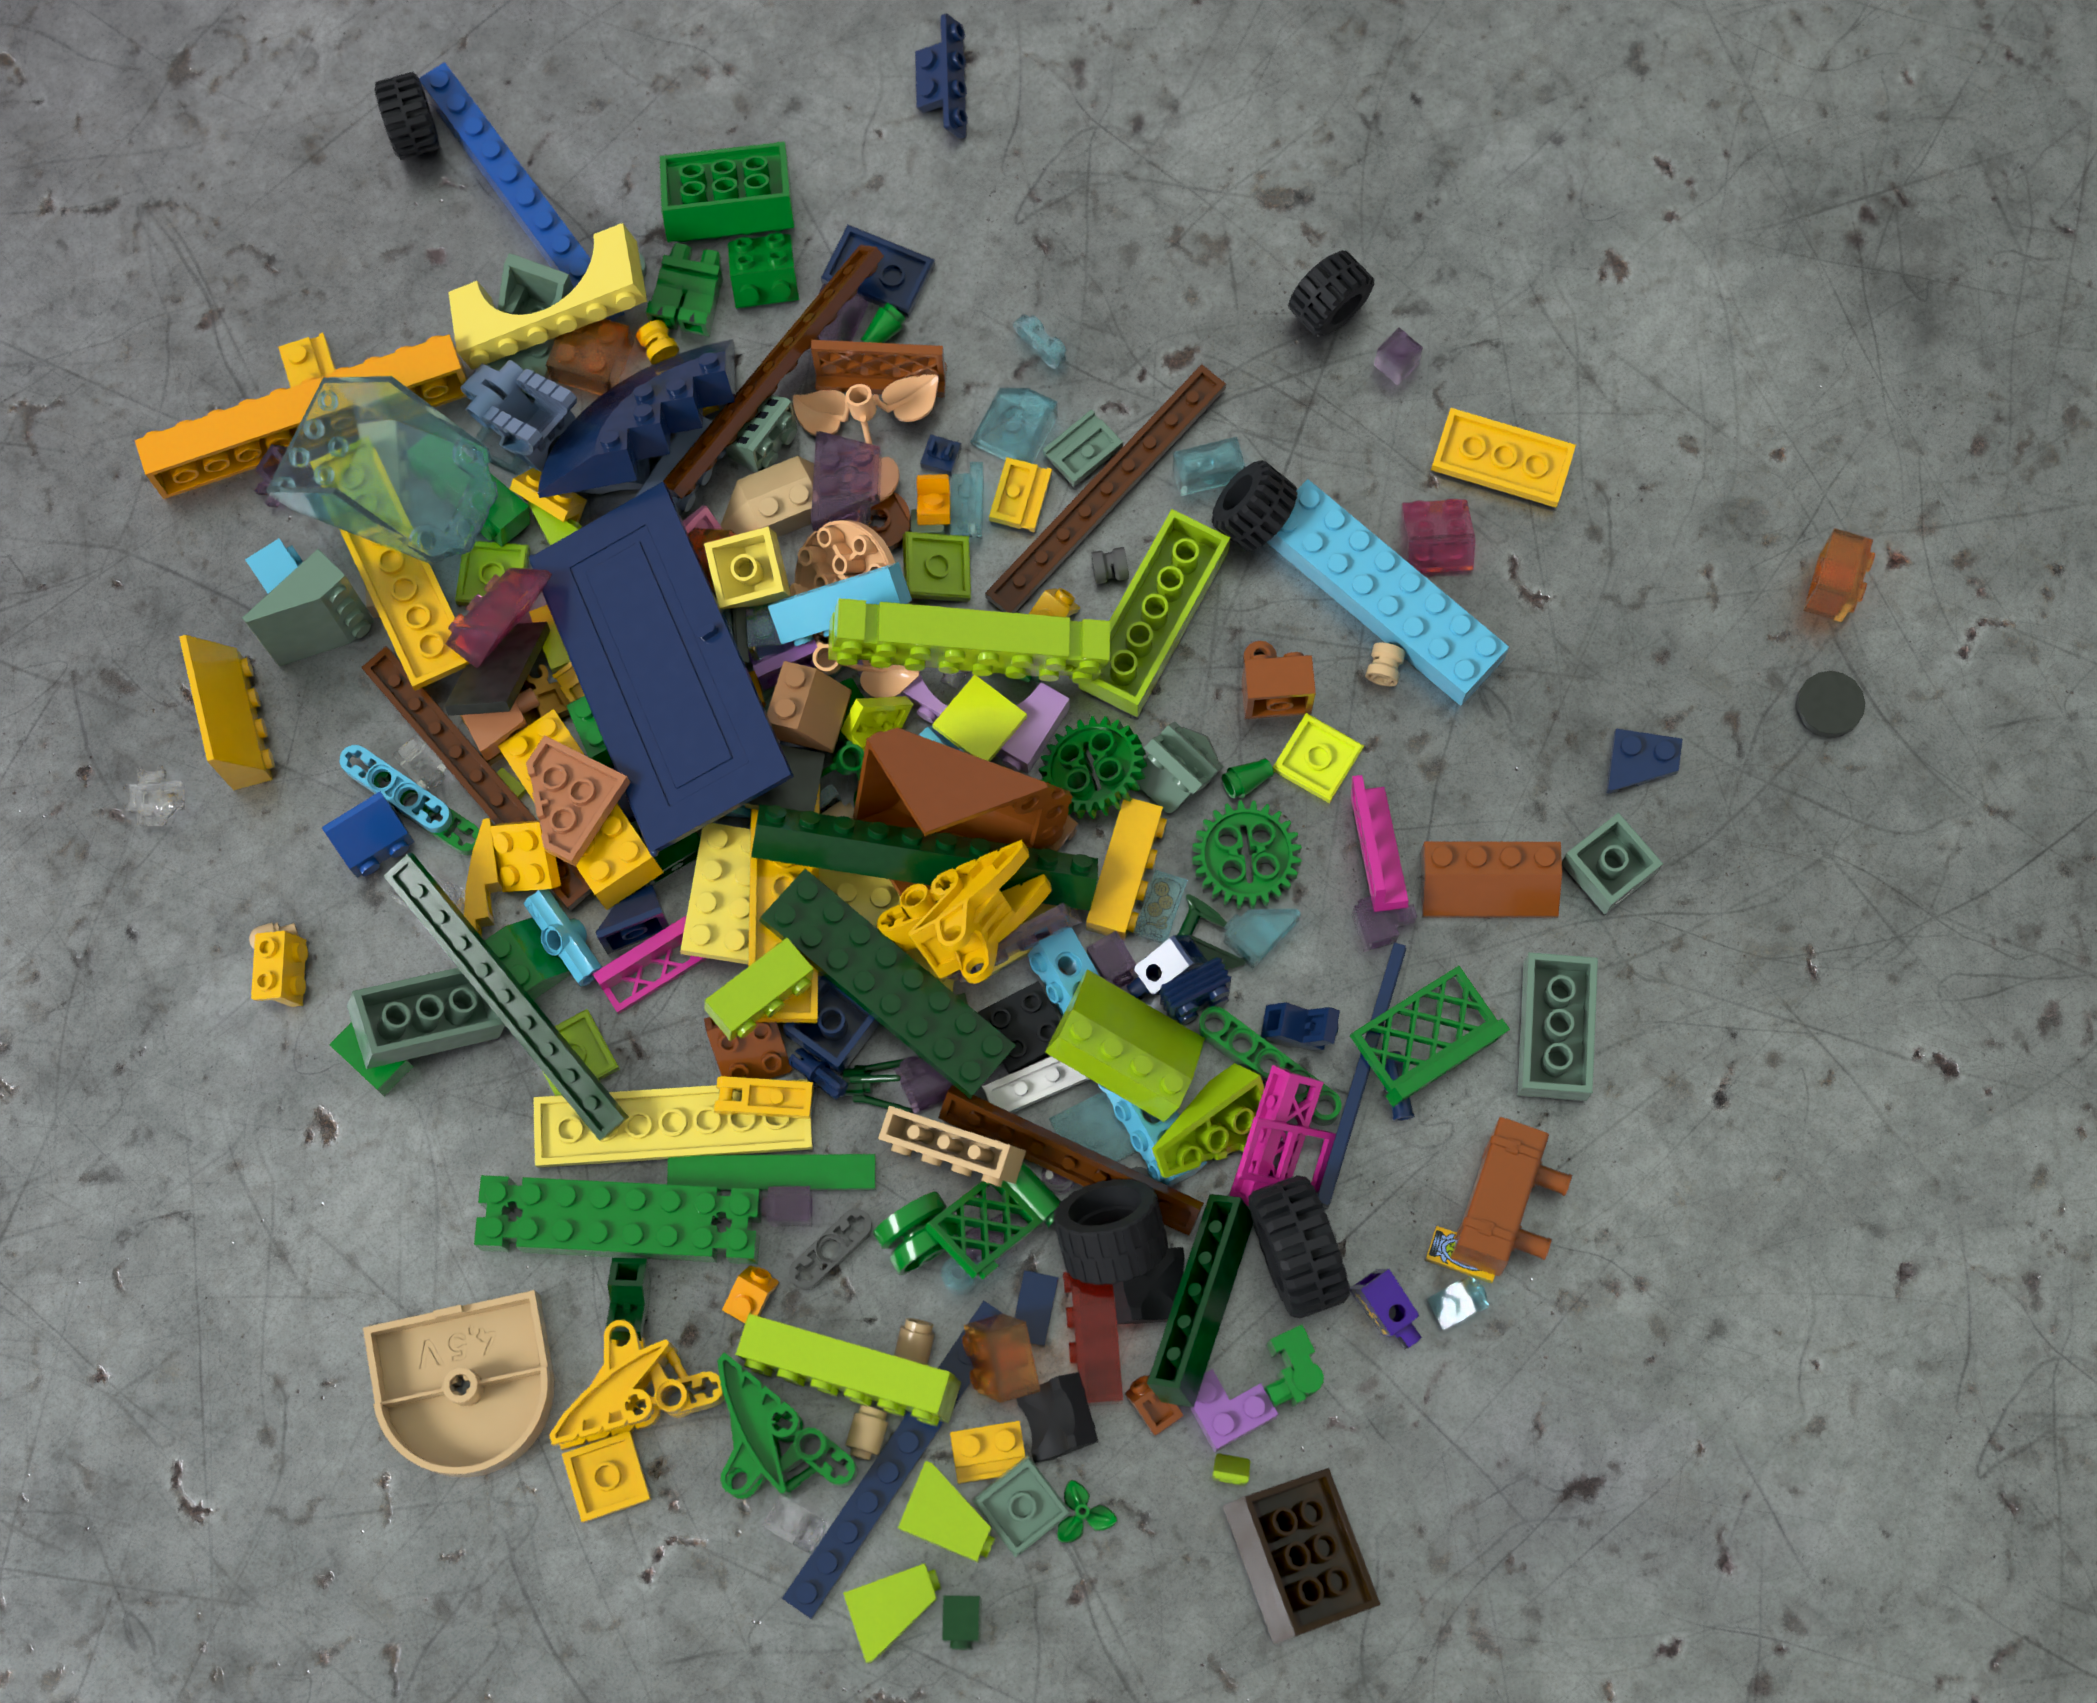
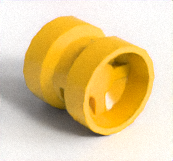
(657, 342)

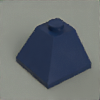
(632, 920)

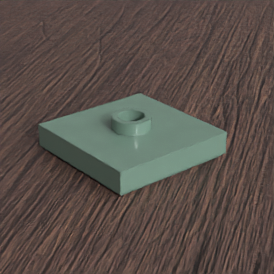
(1021, 1506)

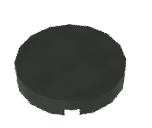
(1830, 703)

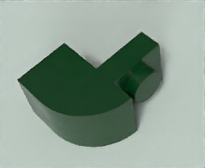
(628, 1295)

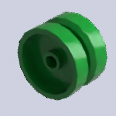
(907, 1233)

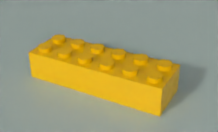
(617, 857)

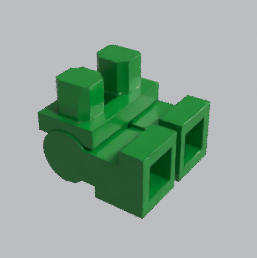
(1301, 1375)

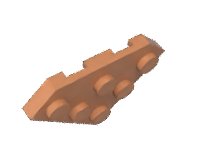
(571, 797)

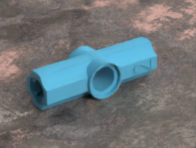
(563, 936)

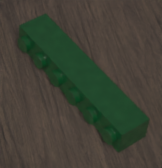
(1201, 1301)

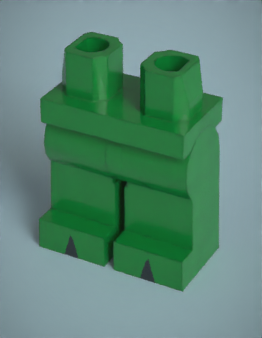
(687, 290)

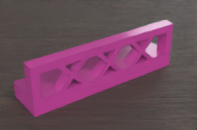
(1378, 846)
(642, 956)
(1279, 1105)

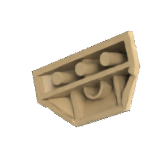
(772, 498)

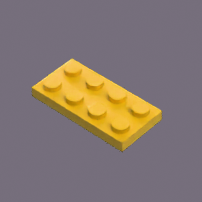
(1503, 457)

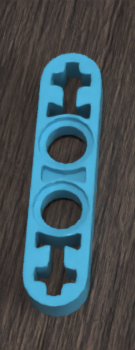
(397, 786)

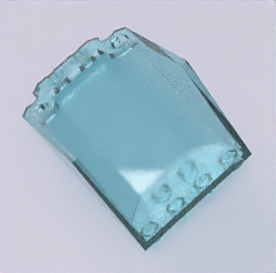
(387, 469)

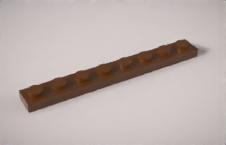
(1061, 1154)

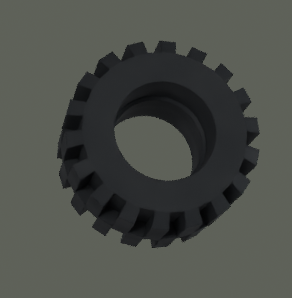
(406, 115)
(1331, 293)
(1254, 505)

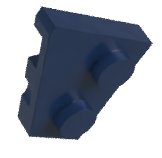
(1640, 758)

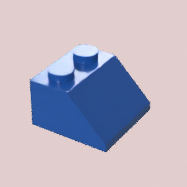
(368, 835)

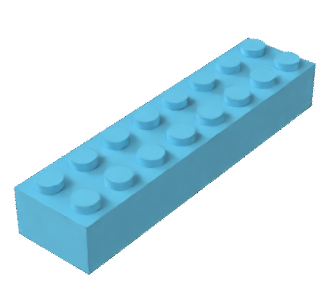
(1388, 594)

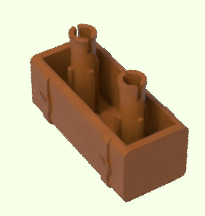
(1500, 1198)

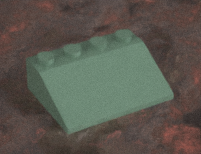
(309, 613)

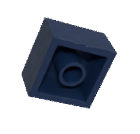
(839, 1030)

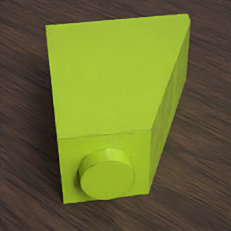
(945, 1518)
(890, 1607)

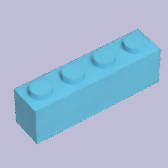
(810, 611)

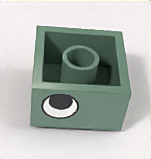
(1611, 863)

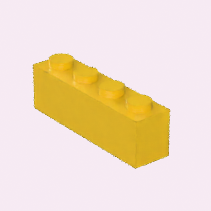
(1125, 868)

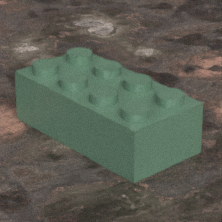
(420, 1017)
(1557, 1026)

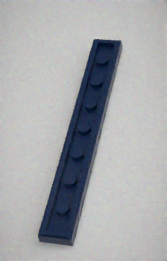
(1359, 1079)

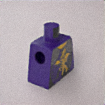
(1377, 1295)

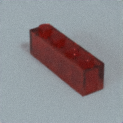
(1096, 1340)

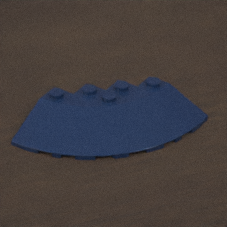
(637, 419)

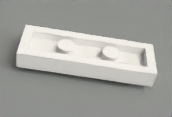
(1032, 1084)

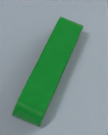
(1260, 1051)

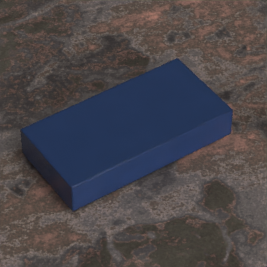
(1036, 1304)

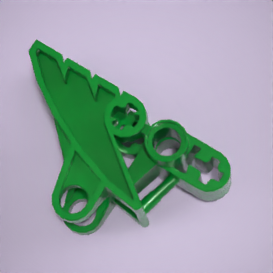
(757, 1433)

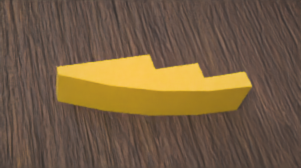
(482, 880)

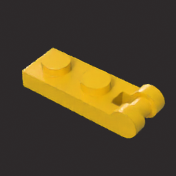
(765, 1097)

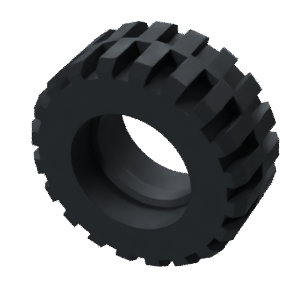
(1299, 1246)

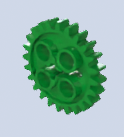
(1121, 757)
(1276, 852)

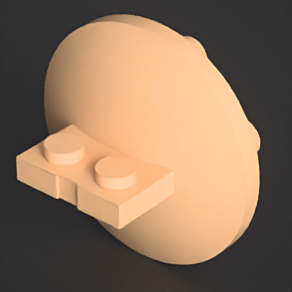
(840, 552)

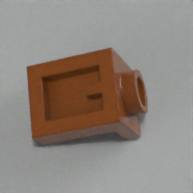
(1150, 1408)

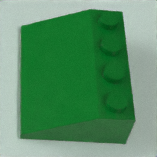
(726, 192)

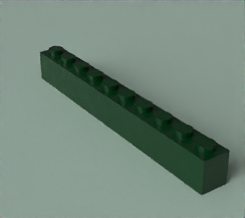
(907, 853)

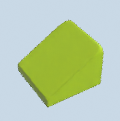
(1231, 1469)

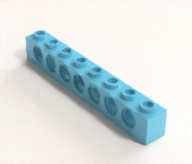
(1067, 952)

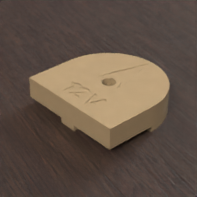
(424, 1359)

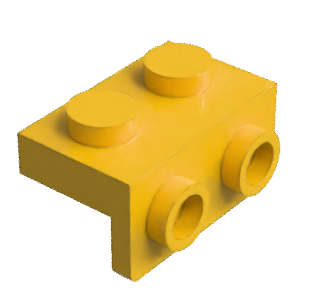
(560, 506)
(279, 968)

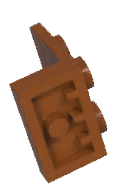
(754, 1056)

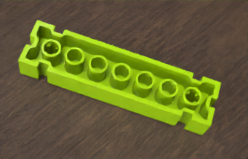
(968, 641)

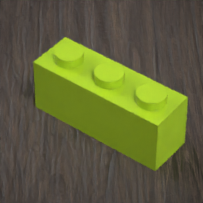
(759, 990)

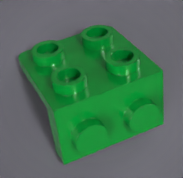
(762, 270)

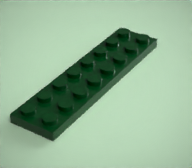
(888, 983)

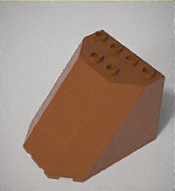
(948, 791)

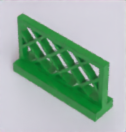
(1438, 1063)

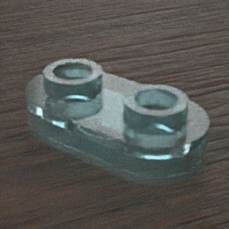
(1033, 334)

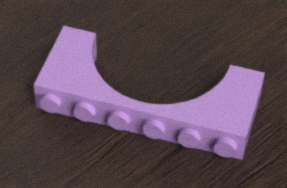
(1044, 713)

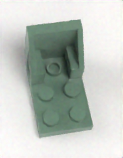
(526, 290)

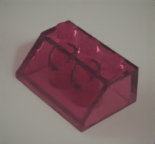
(495, 613)

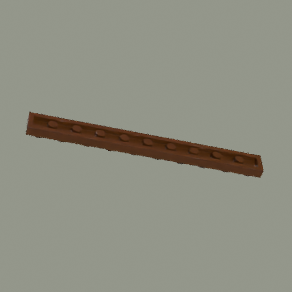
(769, 373)
(1105, 490)
(463, 759)

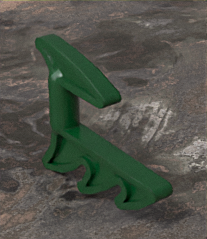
(1198, 910)

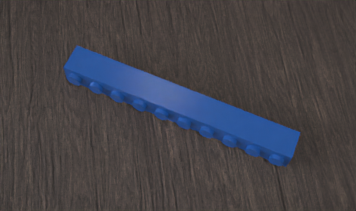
(505, 174)

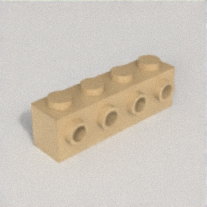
(950, 1144)

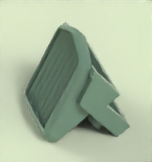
(1177, 766)

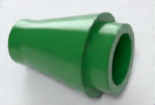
(884, 325)
(1246, 777)

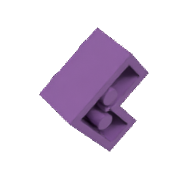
(1230, 1420)

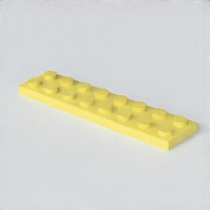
(662, 1127)

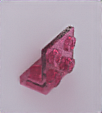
(1439, 535)

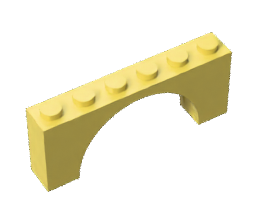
(608, 287)

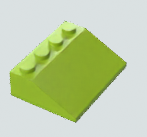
(1127, 1046)

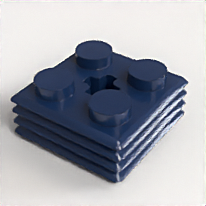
(1196, 990)

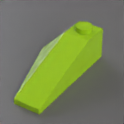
(1212, 1123)

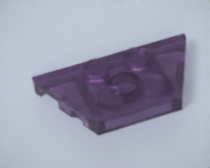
(844, 477)

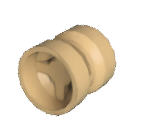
(1385, 664)

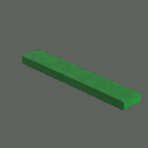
(818, 1171)

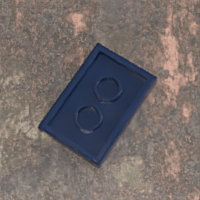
(898, 276)

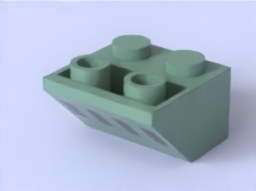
(764, 435)

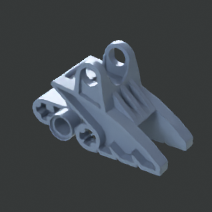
(524, 426)

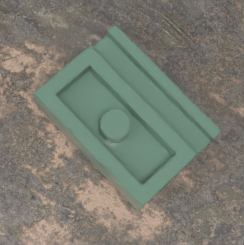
(1082, 448)

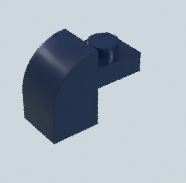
(1300, 1027)

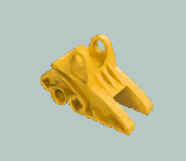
(968, 915)
(622, 1384)

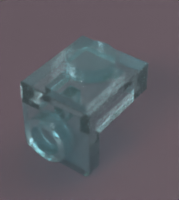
(1458, 1302)

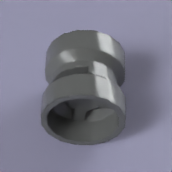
(1102, 565)

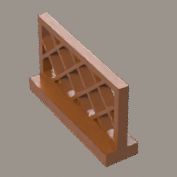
(874, 364)

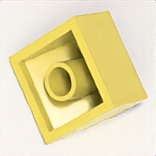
(747, 569)

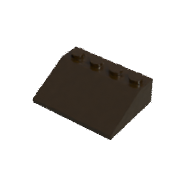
(1301, 1555)

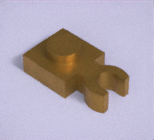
(549, 695)

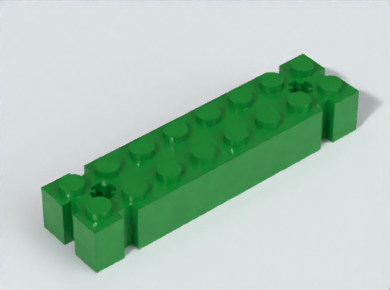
(618, 1219)

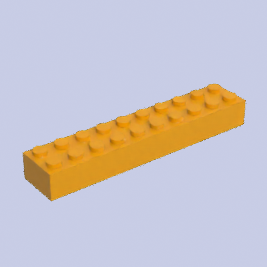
(239, 436)

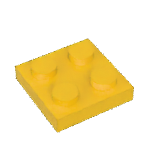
(522, 858)
(606, 1476)

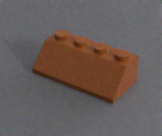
(1490, 879)

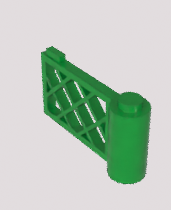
(1027, 1198)

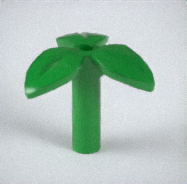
(1098, 1517)

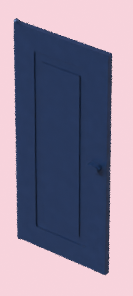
(660, 669)

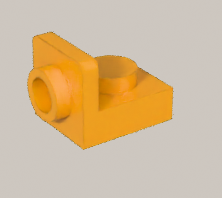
(933, 499)

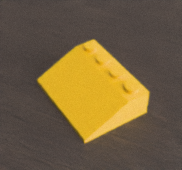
(227, 712)

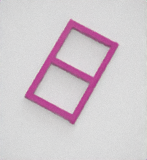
(1293, 1131)

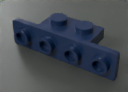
(941, 77)

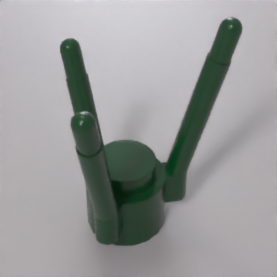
(861, 1081)

